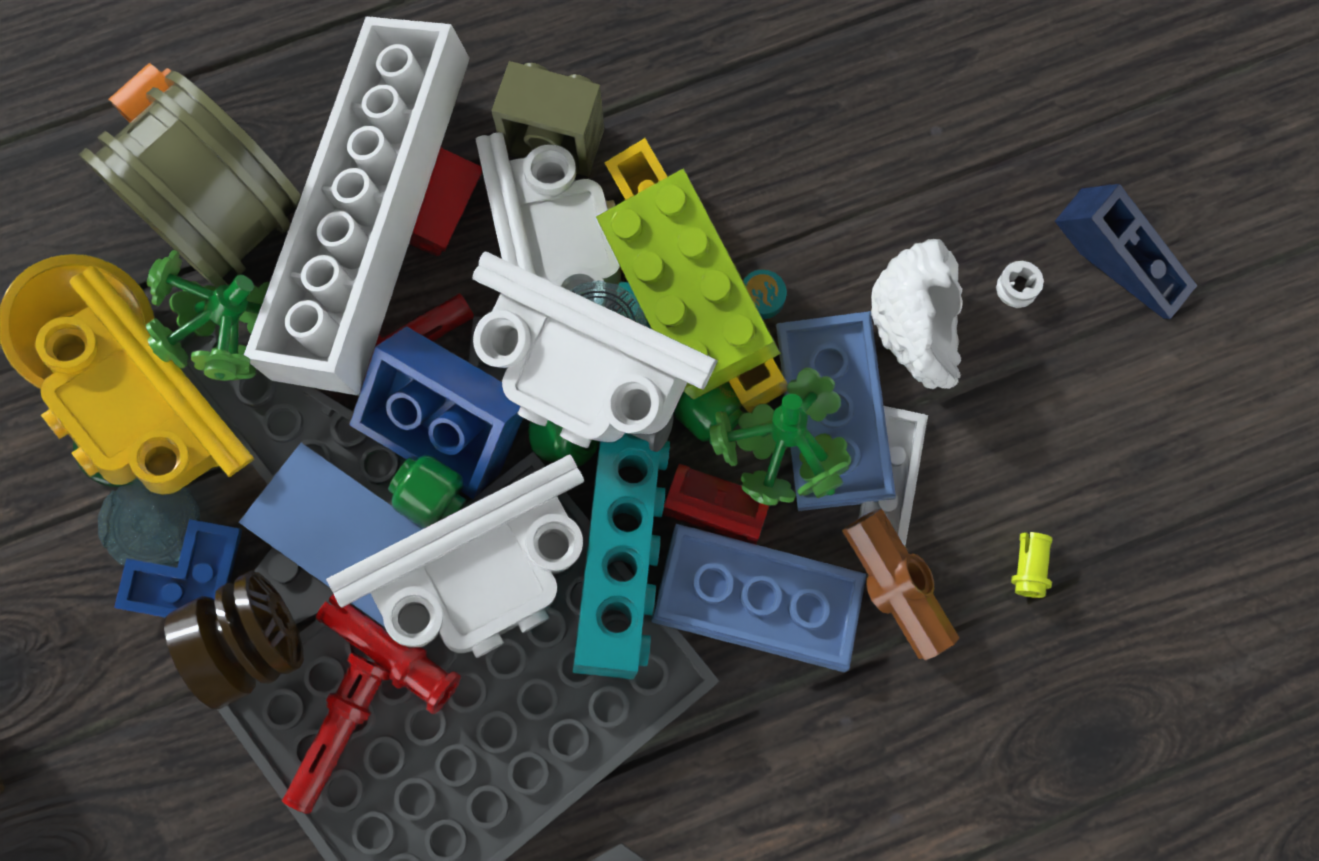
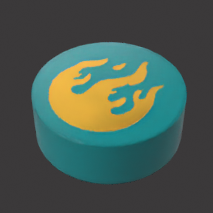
(766, 291)

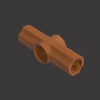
(900, 584)

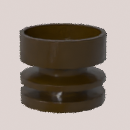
(233, 640)

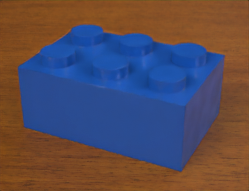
(438, 406)

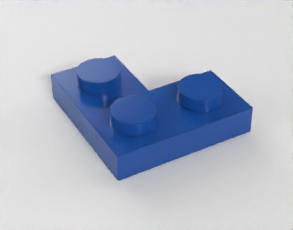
(203, 567)

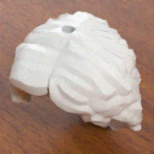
(918, 311)

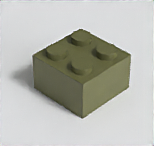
(549, 109)

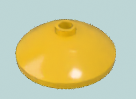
(45, 294)

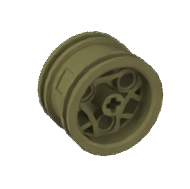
(196, 179)

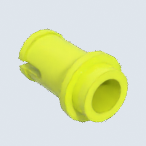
(1033, 565)

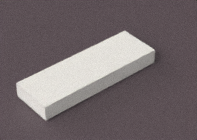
(905, 440)

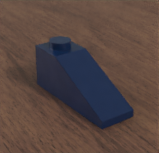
(1125, 246)

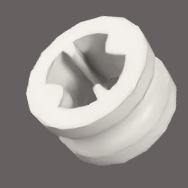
(1011, 296)

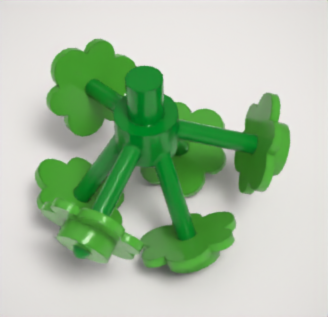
(198, 312)
(773, 431)

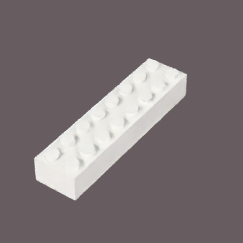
(359, 206)

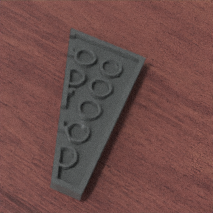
(279, 416)

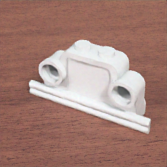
(546, 216)
(579, 359)
(474, 568)

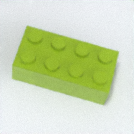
(687, 278)

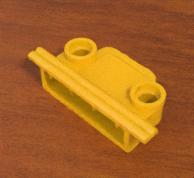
(124, 402)

